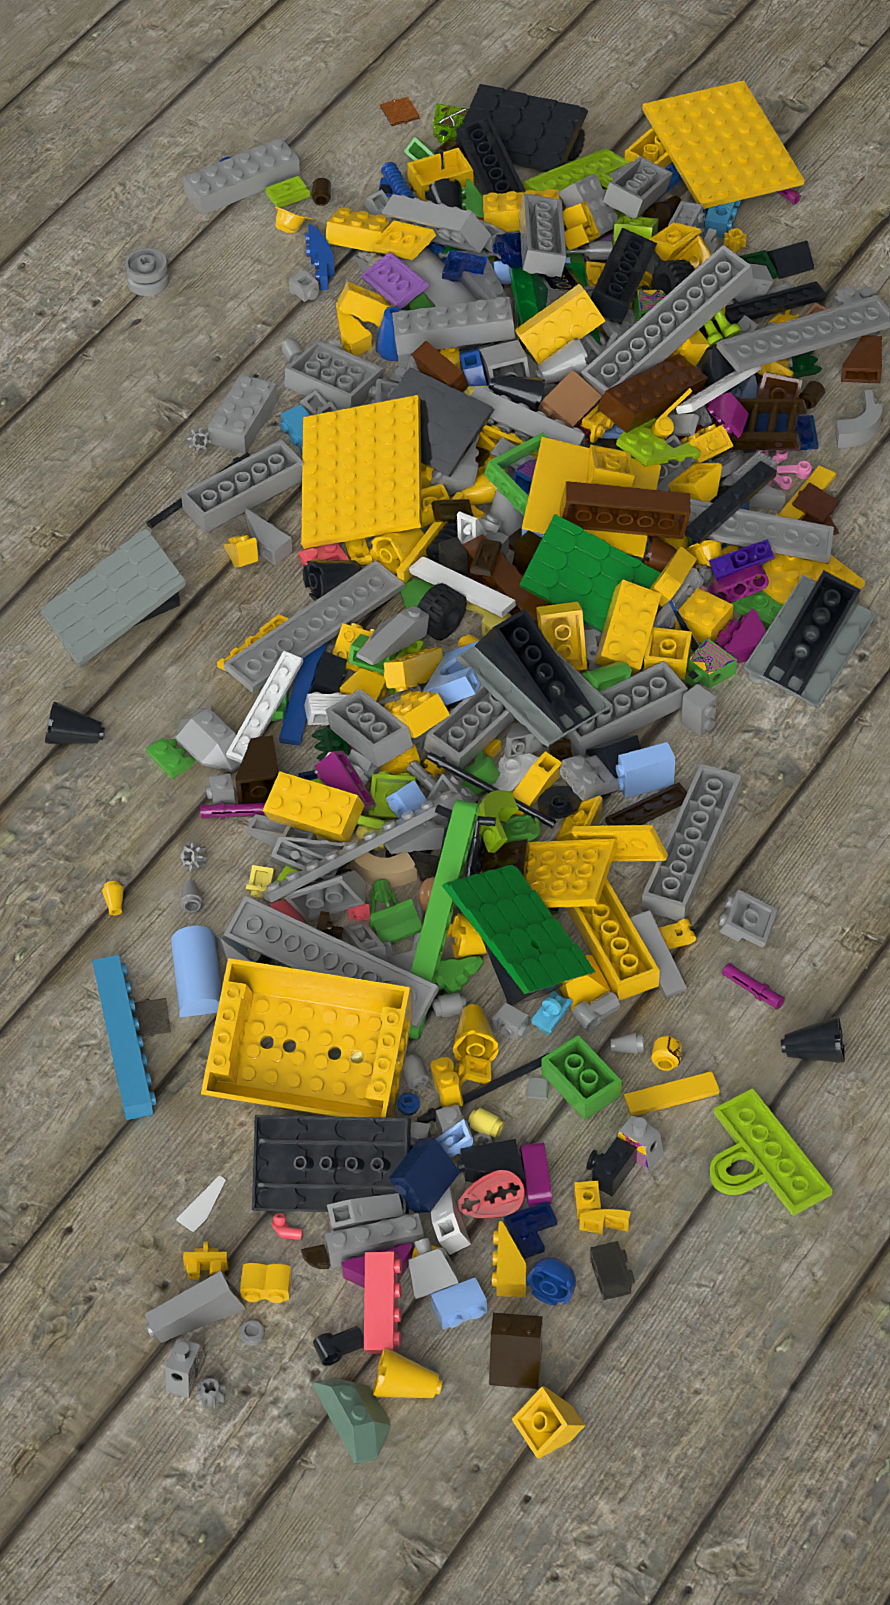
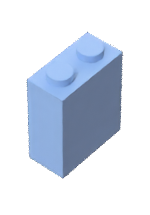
(646, 770)

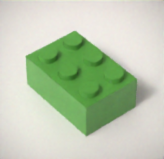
(581, 1077)

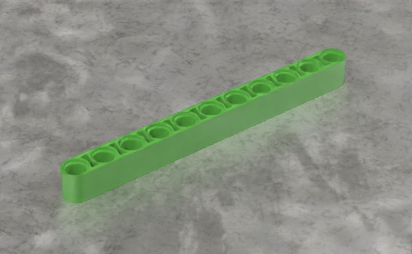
(441, 904)

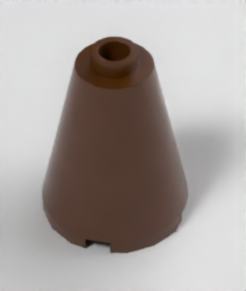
(660, 554)

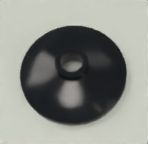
(558, 802)

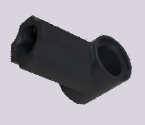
(332, 1347)

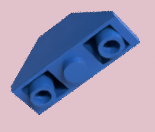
(473, 367)

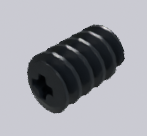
(448, 531)

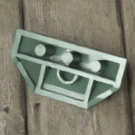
(355, 1416)

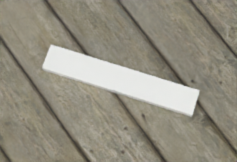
(715, 390)
(472, 590)
(265, 704)

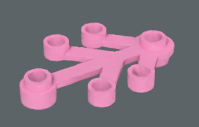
(802, 469)

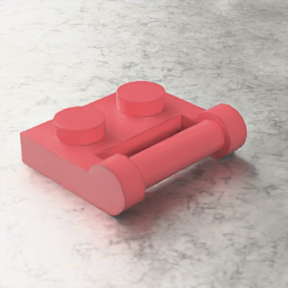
(324, 552)

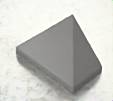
(231, 949)

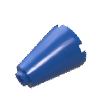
(385, 340)

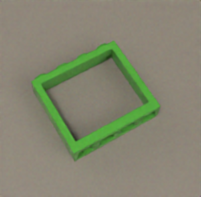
(502, 481)

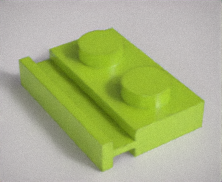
(287, 192)

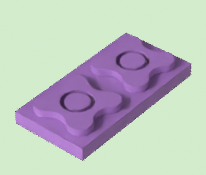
(394, 280)

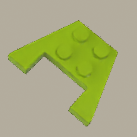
(651, 449)

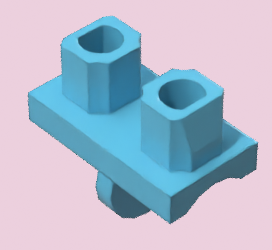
(551, 1012)

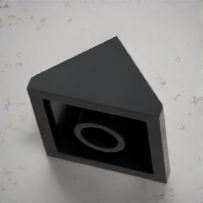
(791, 259)
(609, 751)

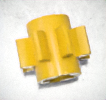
(735, 239)

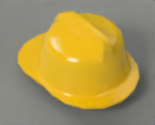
(288, 221)
(706, 551)

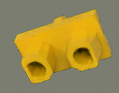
(204, 1259)

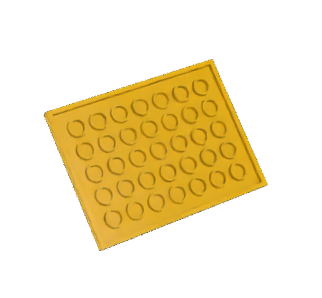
(722, 144)
(361, 472)

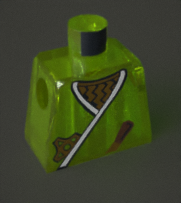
(446, 120)

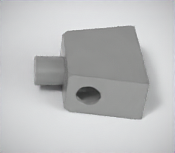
(431, 1270)

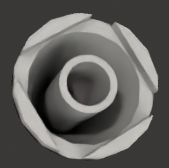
(562, 362)
(506, 512)

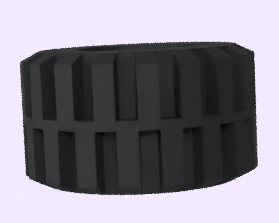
(670, 274)
(445, 610)

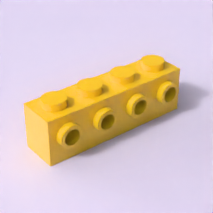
(412, 668)

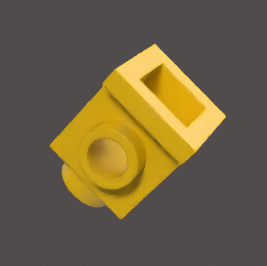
(586, 1197)

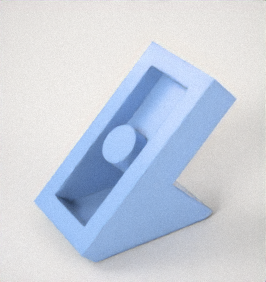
(456, 1138)

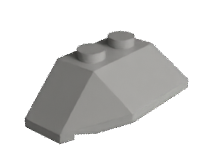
(207, 739)

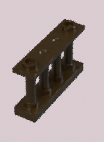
(769, 440)

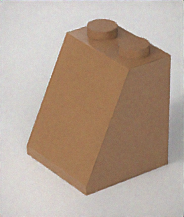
(570, 400)

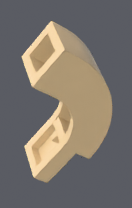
(395, 869)

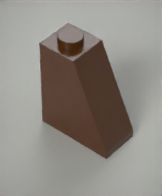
(864, 361)
(437, 366)

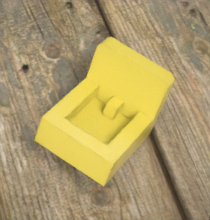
(259, 879)

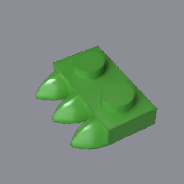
(169, 757)

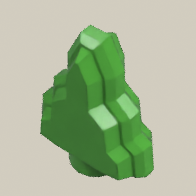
(455, 973)

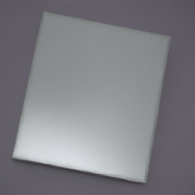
(538, 1088)

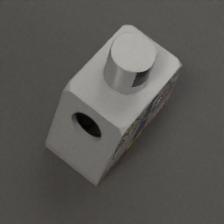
(184, 1361)

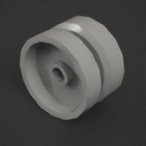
(146, 271)

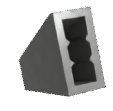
(194, 1308)

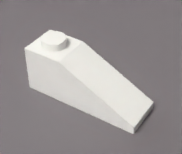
(468, 527)

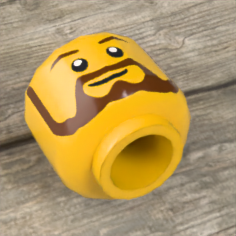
(666, 1053)

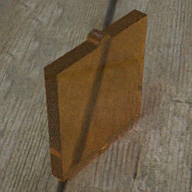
(399, 111)

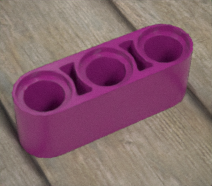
(744, 577)
(536, 1173)

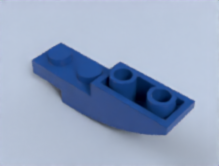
(320, 255)

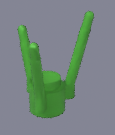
(382, 893)

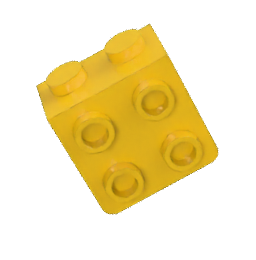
(346, 637)

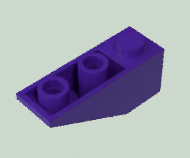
(755, 554)

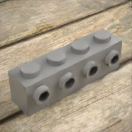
(372, 1237)

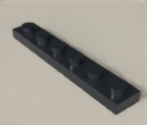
(775, 302)
(730, 502)

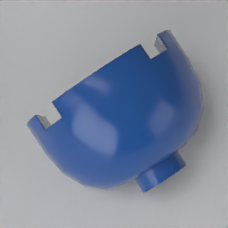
(552, 1281)

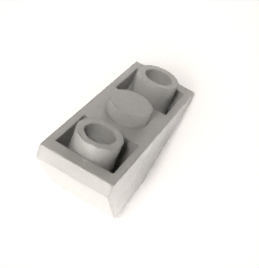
(521, 741)

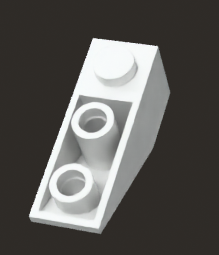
(449, 1224)

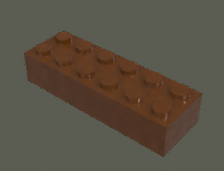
(651, 392)
(626, 509)
(505, 580)

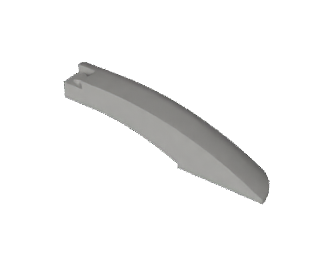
(440, 290)

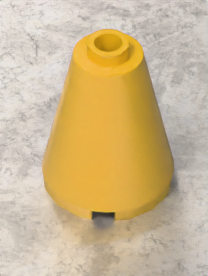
(481, 492)
(394, 547)
(467, 939)
(474, 1035)
(404, 1378)

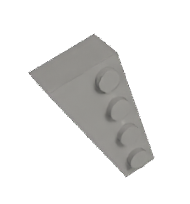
(483, 286)

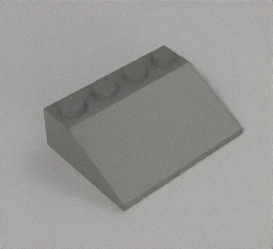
(333, 374)

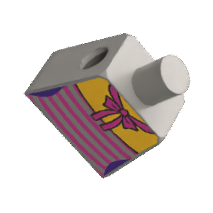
(645, 1138)

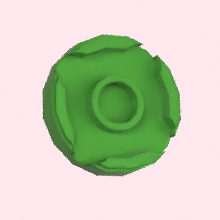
(522, 828)

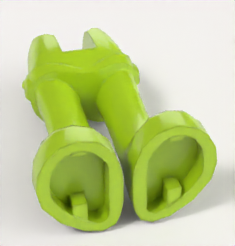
(728, 330)

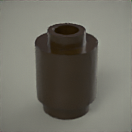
(321, 191)
(812, 394)

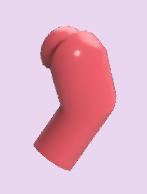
(283, 1230)

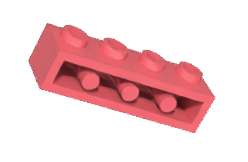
(381, 1302)

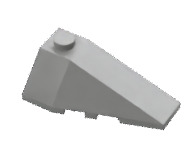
(463, 476)
(395, 635)

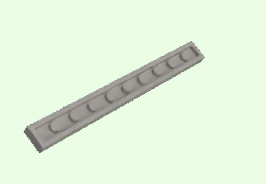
(355, 849)

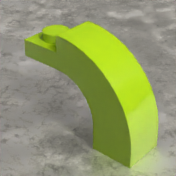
(499, 805)

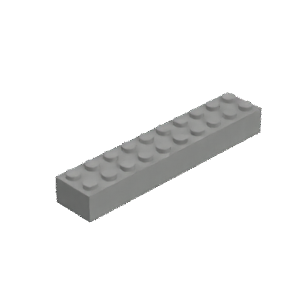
(671, 320)

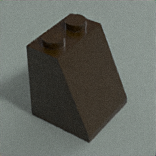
(257, 771)
(515, 1350)

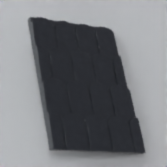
(532, 128)
(447, 419)
(325, 1160)

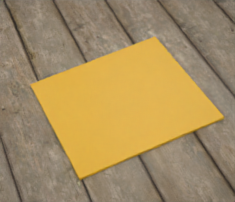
(570, 462)

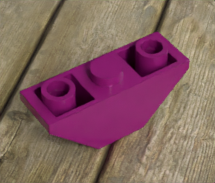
(729, 413)
(746, 637)
(354, 1267)

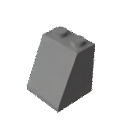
(505, 360)

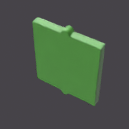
(414, 591)

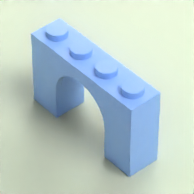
(452, 679)

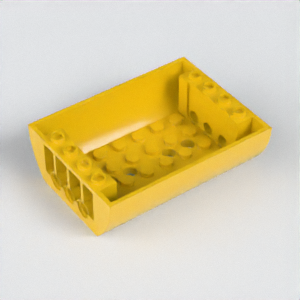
(317, 1015)

